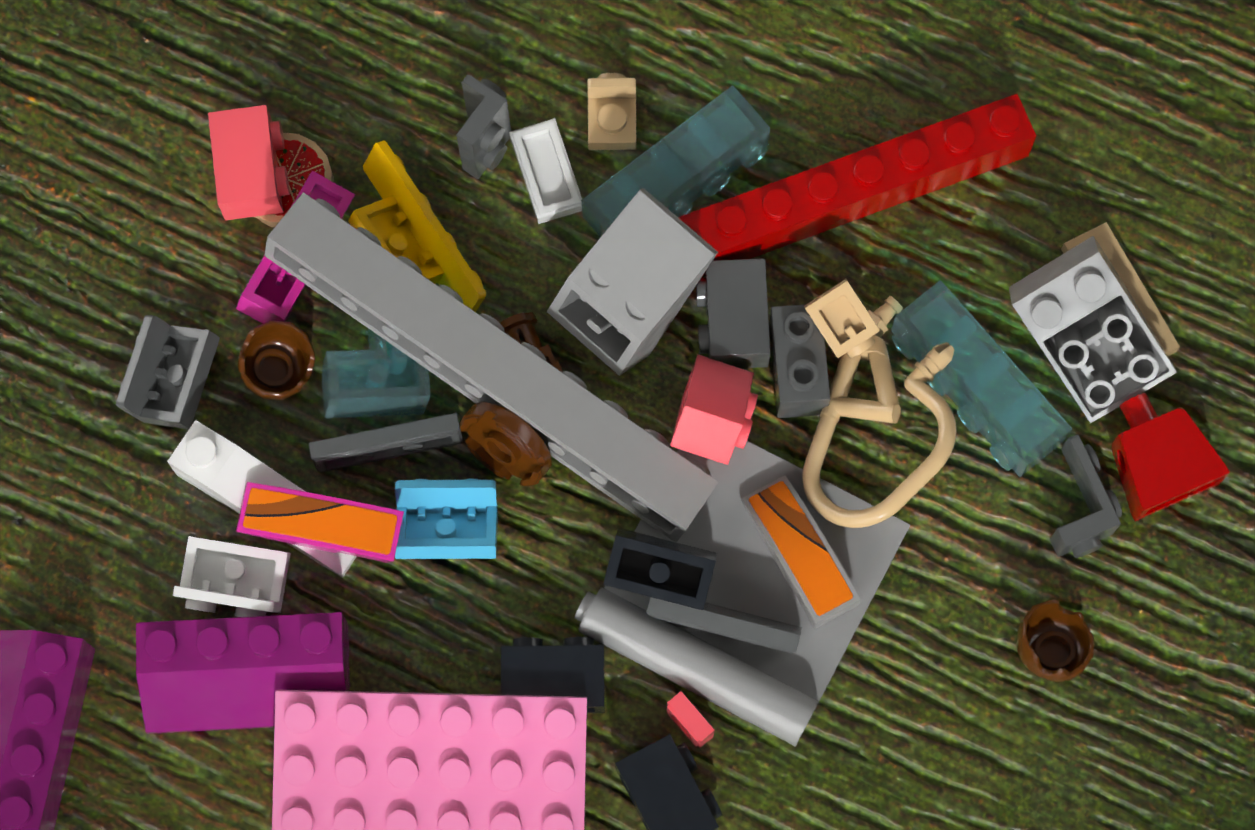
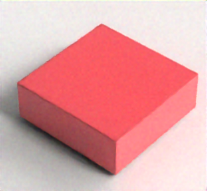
(689, 720)

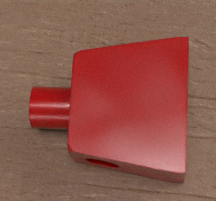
(1163, 458)

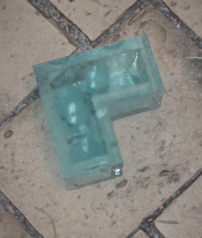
(373, 382)

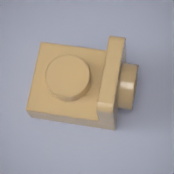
(611, 112)
(843, 320)

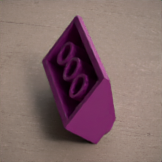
(229, 668)
(39, 717)

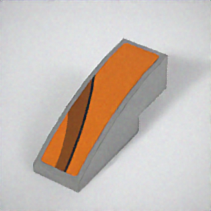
(801, 551)

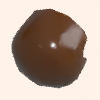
(276, 360)
(1054, 642)

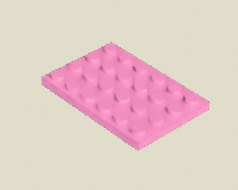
(428, 761)

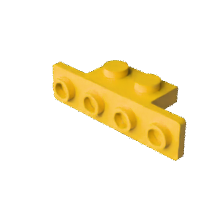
(411, 229)

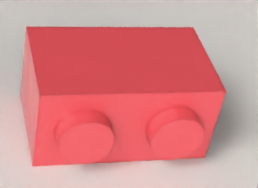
(246, 162)
(715, 410)

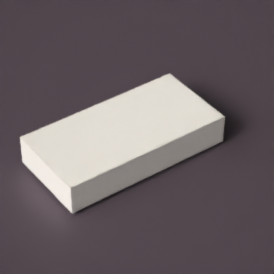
(546, 171)

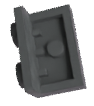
(487, 128)
(167, 373)

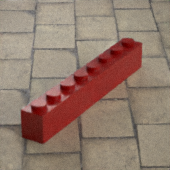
(866, 181)

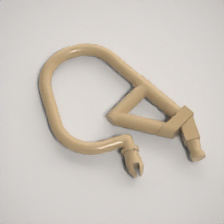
(884, 410)

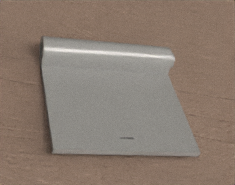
(748, 679)

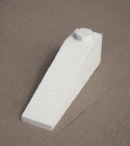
(222, 473)

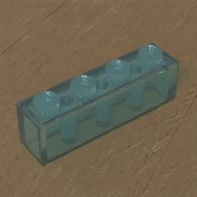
(686, 161)
(981, 381)

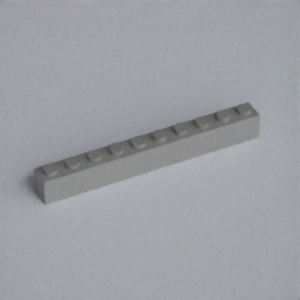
(489, 365)

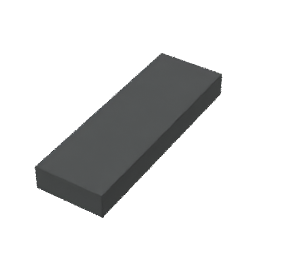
(386, 443)
(729, 623)

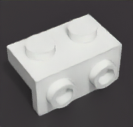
(232, 576)

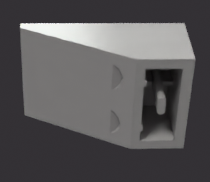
(632, 283)
(1091, 329)

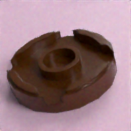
(505, 443)

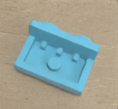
(447, 519)

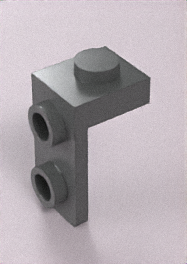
(1086, 533)

